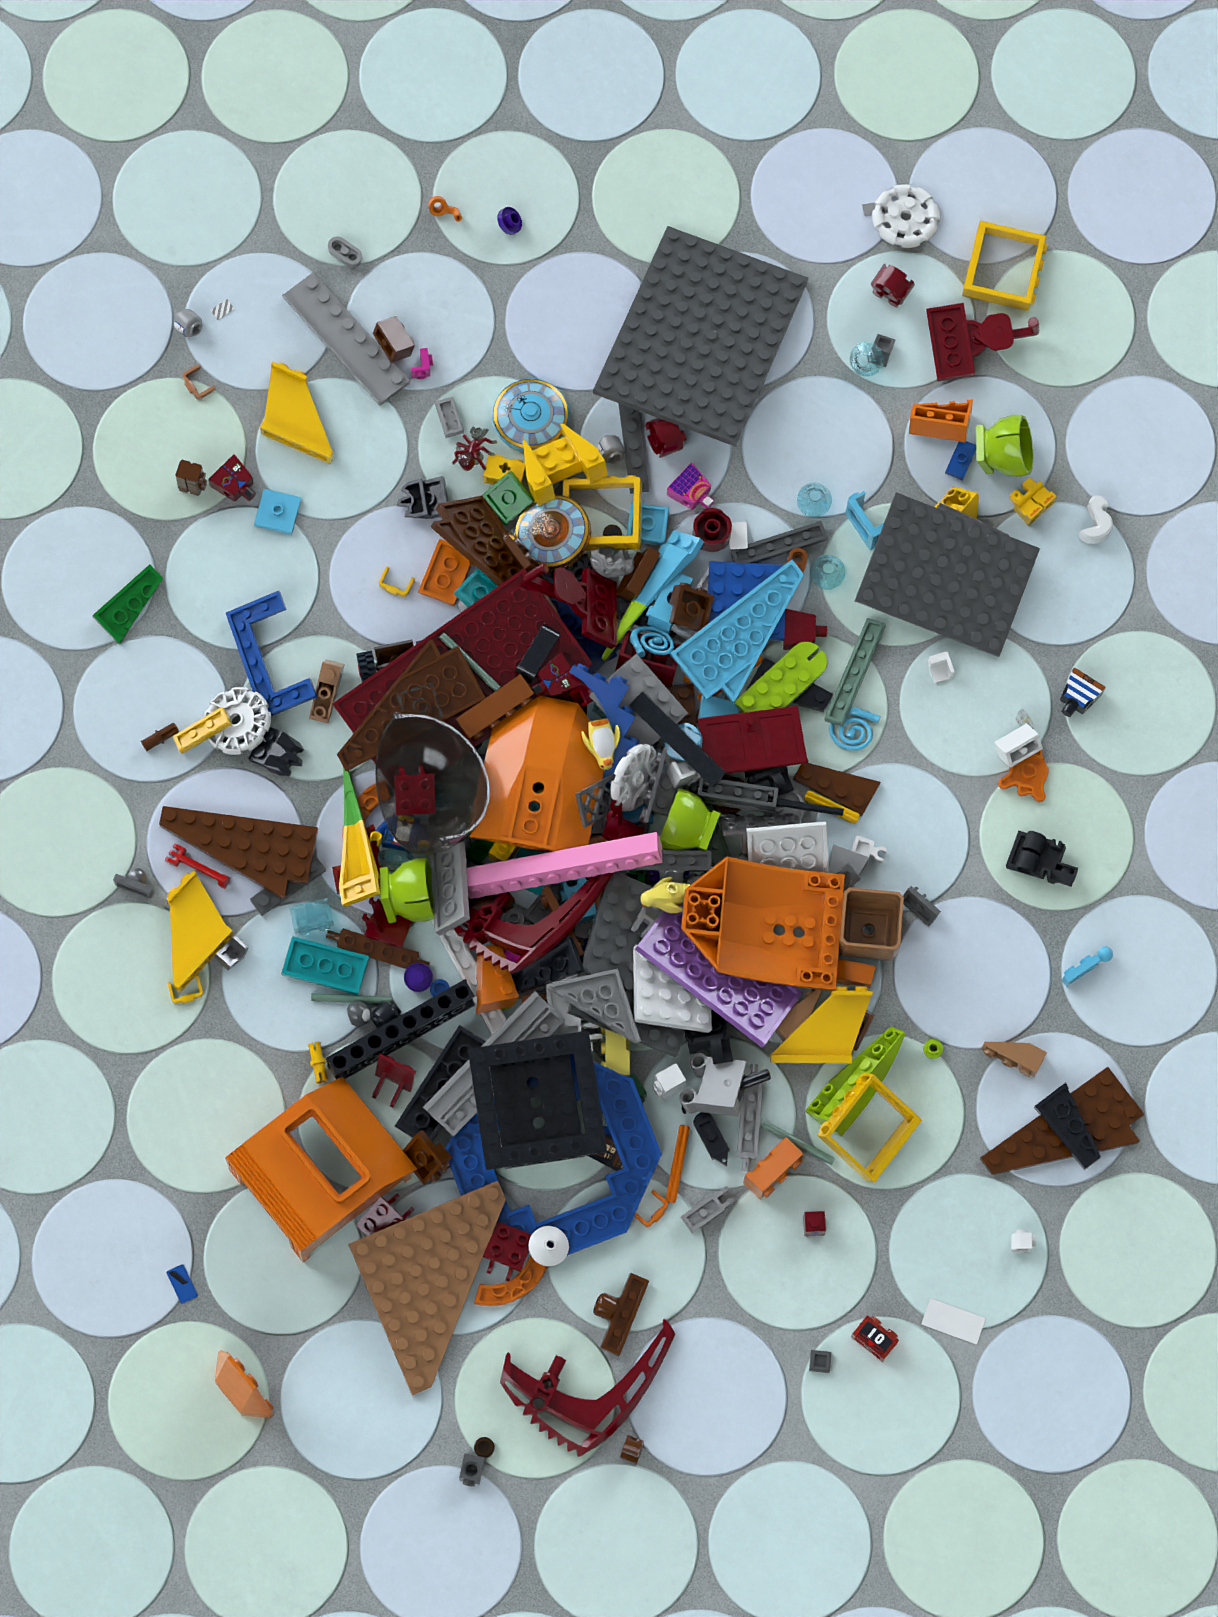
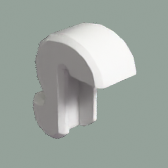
(1102, 521)

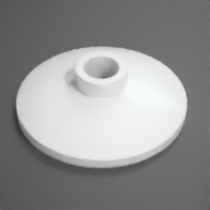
(541, 1252)

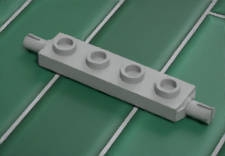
(749, 1123)

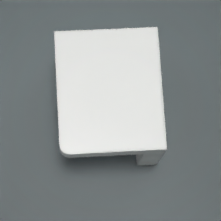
(941, 667)
(680, 774)

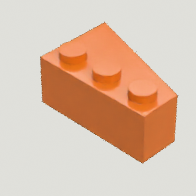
(941, 421)
(494, 986)
(773, 1168)

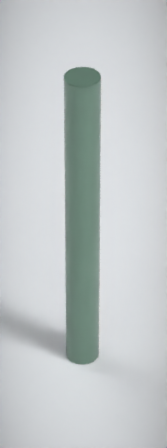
(471, 663)
(349, 998)
(798, 1142)

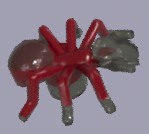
(471, 454)

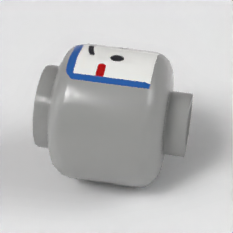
(188, 323)
(611, 449)

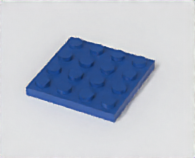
(734, 580)

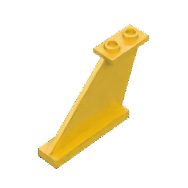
(292, 414)
(195, 930)
(829, 1031)

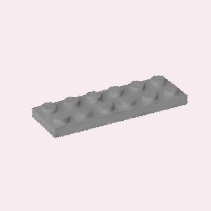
(449, 888)

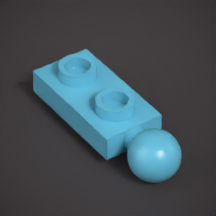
(1087, 964)

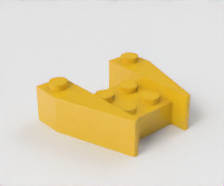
(559, 461)

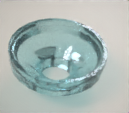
(873, 354)
(811, 507)
(827, 580)
(393, 858)

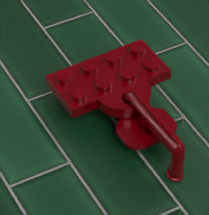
(960, 340)
(591, 599)

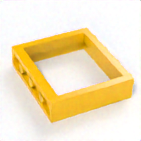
(1000, 297)
(611, 482)
(892, 1145)

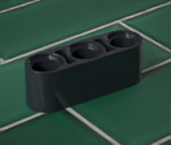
(537, 652)

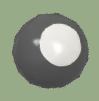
(358, 1013)

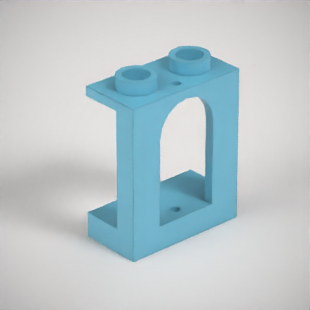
(870, 533)

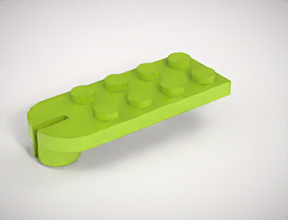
(785, 679)

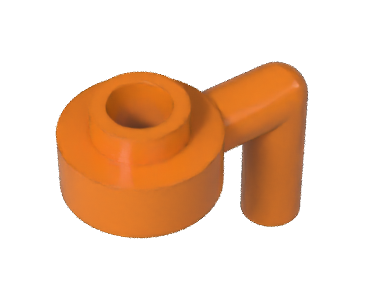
(443, 208)

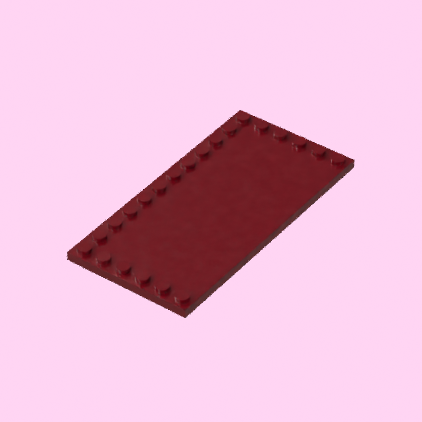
(491, 632)

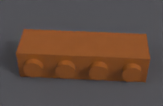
(494, 707)

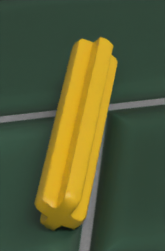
(848, 814)

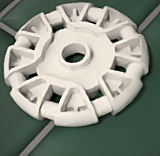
(910, 206)
(247, 724)
(633, 777)

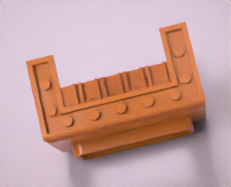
(293, 1186)

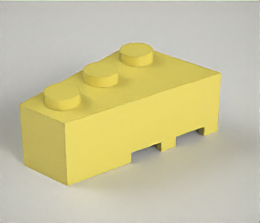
(616, 1052)

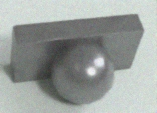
(135, 882)

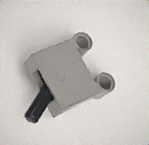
(721, 1086)

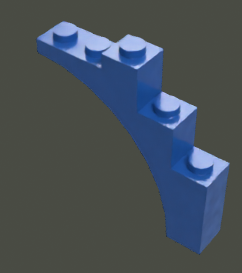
(610, 696)

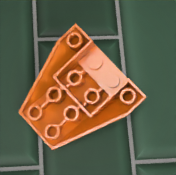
(240, 1388)

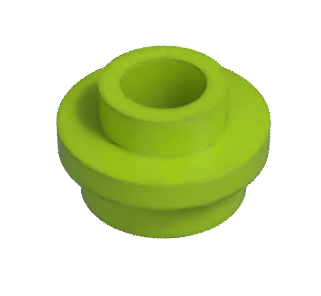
(928, 1053)

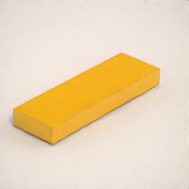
(202, 730)

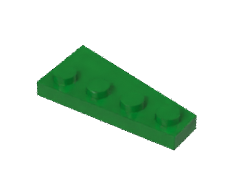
(124, 607)

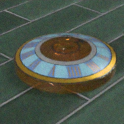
(554, 531)

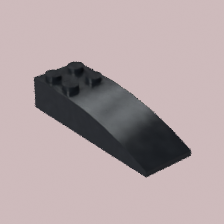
(451, 1059)

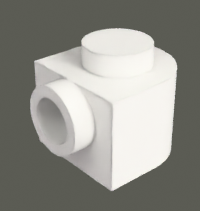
(1022, 1241)

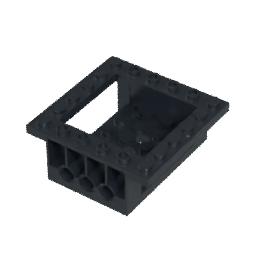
(550, 1064)

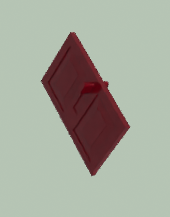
(754, 739)

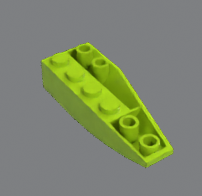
(873, 1060)

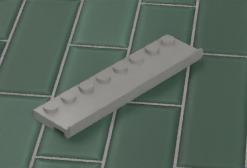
(346, 339)
(456, 1100)

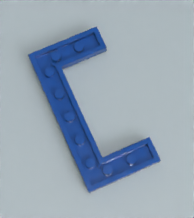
(241, 623)

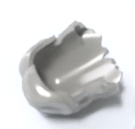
(609, 565)

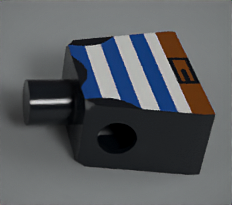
(1080, 693)

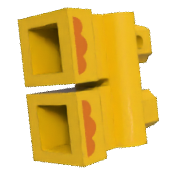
(1032, 503)

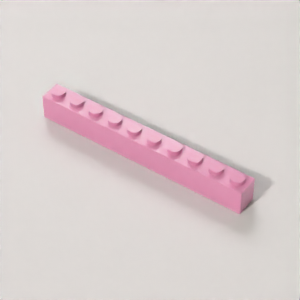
(564, 865)

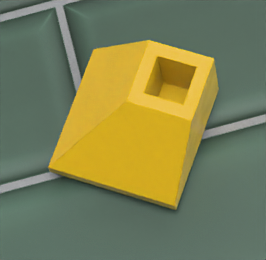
(962, 501)

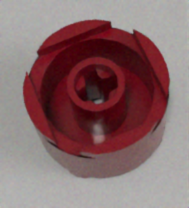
(892, 285)
(664, 437)
(720, 523)

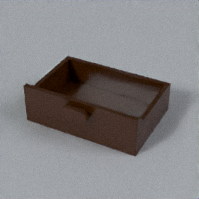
(632, 583)

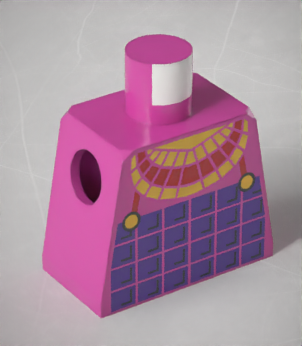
(691, 488)

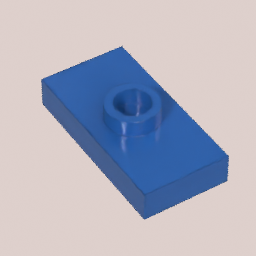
(961, 460)

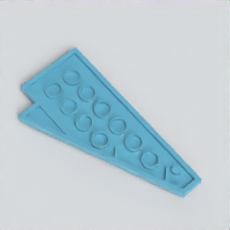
(731, 644)

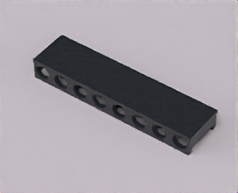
(401, 1030)

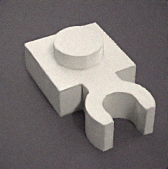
(866, 847)

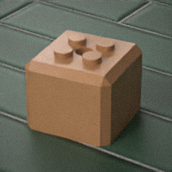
(875, 908)

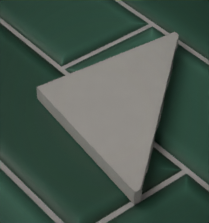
(602, 998)

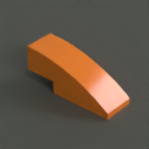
(854, 973)

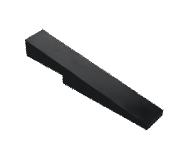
(678, 739)

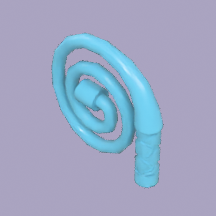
(657, 640)
(851, 732)

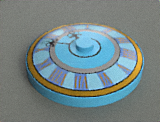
(531, 413)

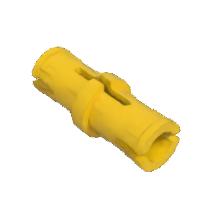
(318, 1062)

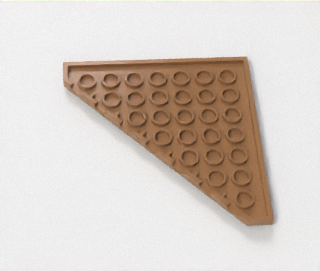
(423, 1275)

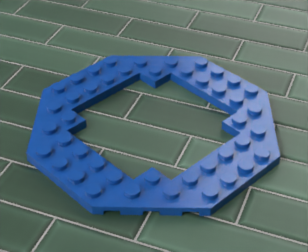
(601, 1218)

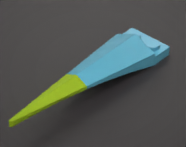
(674, 557)

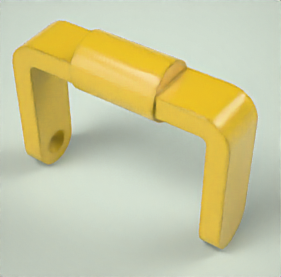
(394, 590)
(189, 997)

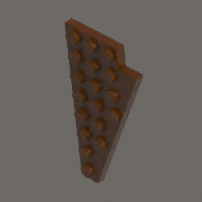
(478, 535)
(453, 686)
(255, 848)
(1107, 1116)

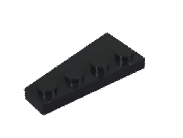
(812, 698)
(555, 965)
(1068, 1125)

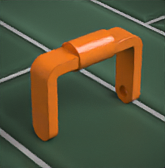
(657, 1215)

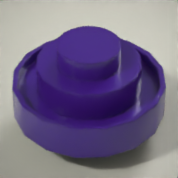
(509, 220)
(418, 977)

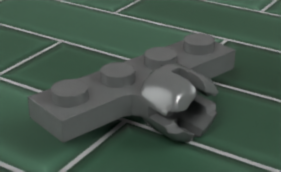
(680, 861)

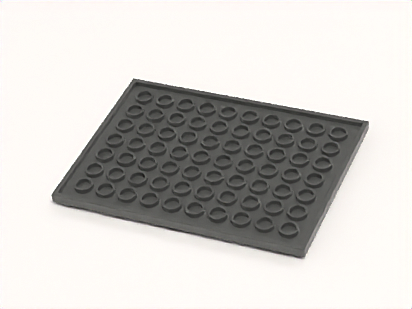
(701, 336)

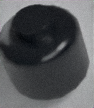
(385, 1013)

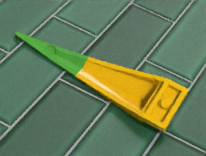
(358, 866)

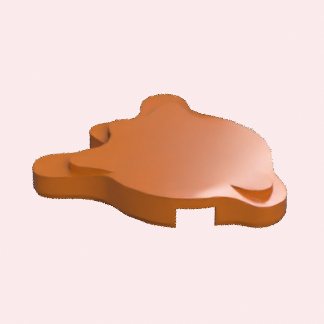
(1028, 777)

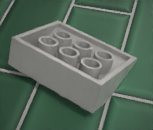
(641, 679)

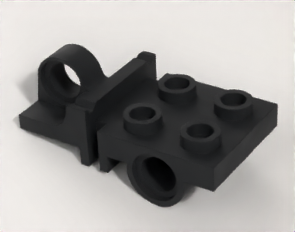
(777, 777)
(1040, 857)
(716, 1040)

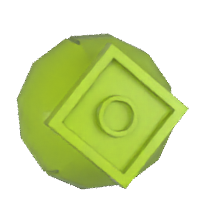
(1005, 446)
(688, 823)
(408, 891)

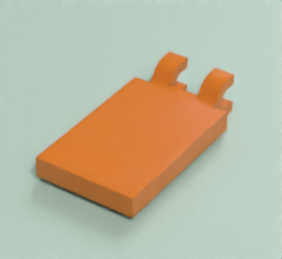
(444, 573)

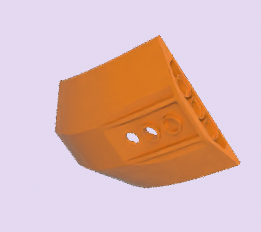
(547, 747)
(738, 905)

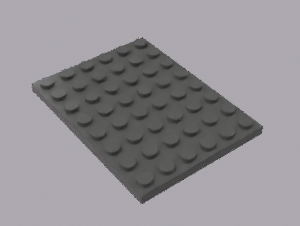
(947, 574)
(612, 947)

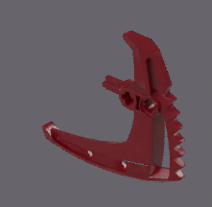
(521, 939)
(580, 1412)

